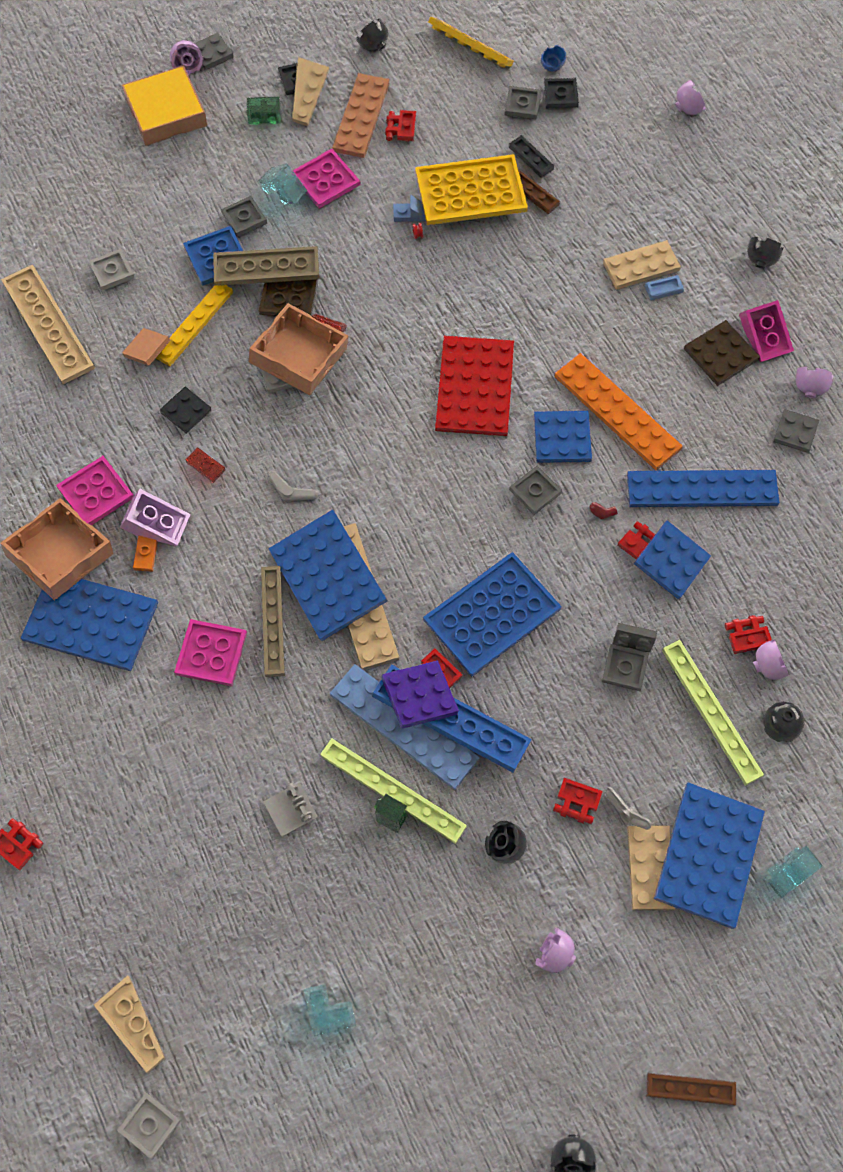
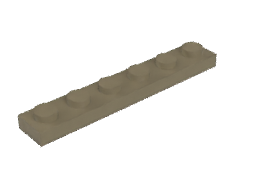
(272, 621)

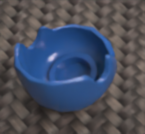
(553, 58)

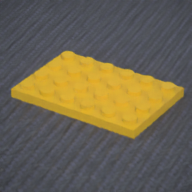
(471, 189)

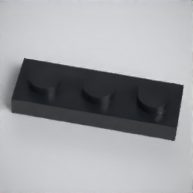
(531, 156)

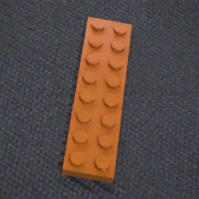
(618, 411)

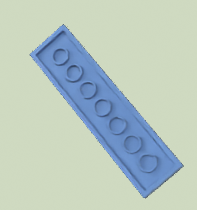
(429, 748)

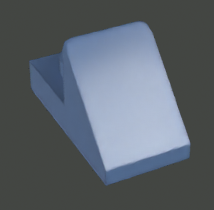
(409, 212)

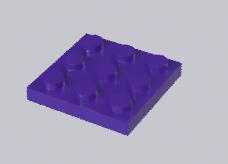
(419, 694)

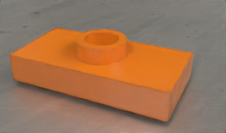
(145, 554)

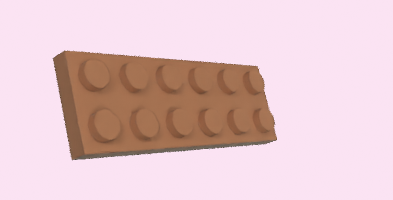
(361, 115)

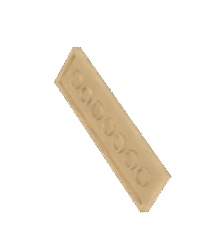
(48, 324)
(371, 632)

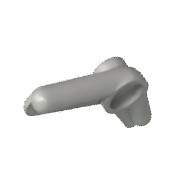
(288, 493)
(632, 816)

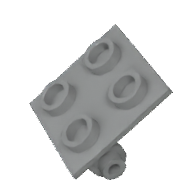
(290, 809)

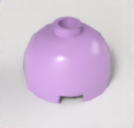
(186, 54)
(689, 99)
(813, 381)
(770, 661)
(556, 952)

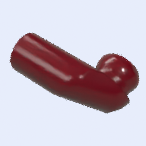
(602, 512)

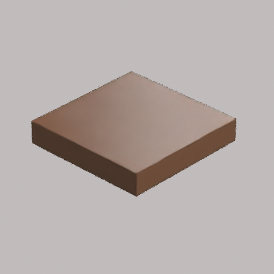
(146, 346)

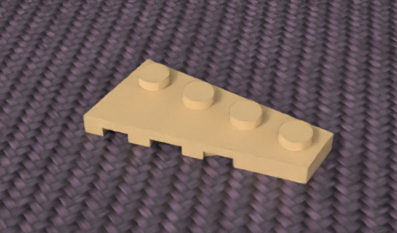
(309, 84)
(129, 1021)

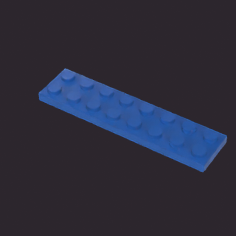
(702, 488)
(474, 732)

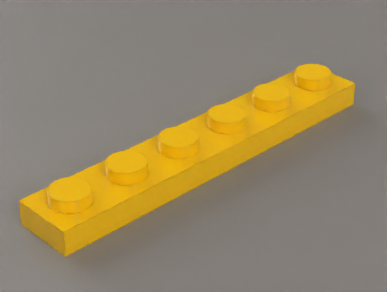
(465, 39)
(194, 323)

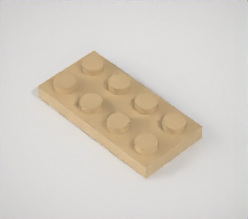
(641, 264)
(646, 861)

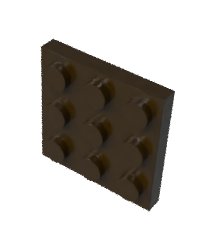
(296, 293)
(721, 352)

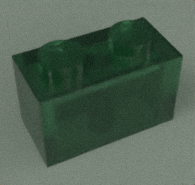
(263, 110)
(391, 812)

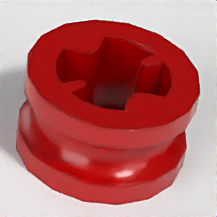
(417, 231)

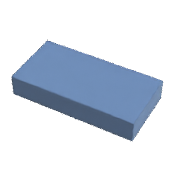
(664, 287)

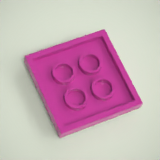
(326, 178)
(95, 491)
(210, 652)

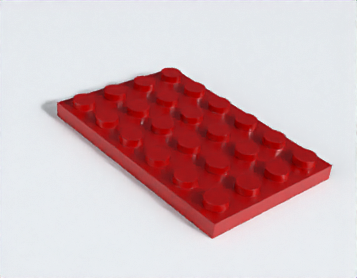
(475, 386)

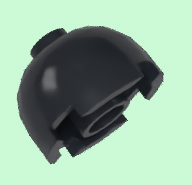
(373, 36)
(764, 252)
(783, 721)
(506, 842)
(573, 1155)

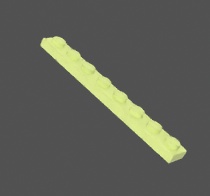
(712, 713)
(385, 784)

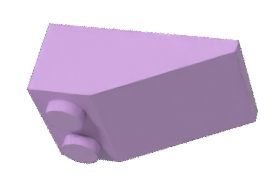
(154, 519)

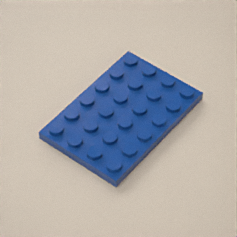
(327, 575)
(492, 613)
(92, 623)
(709, 855)

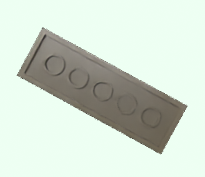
(266, 265)

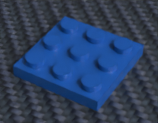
(202, 251)
(562, 436)
(672, 559)

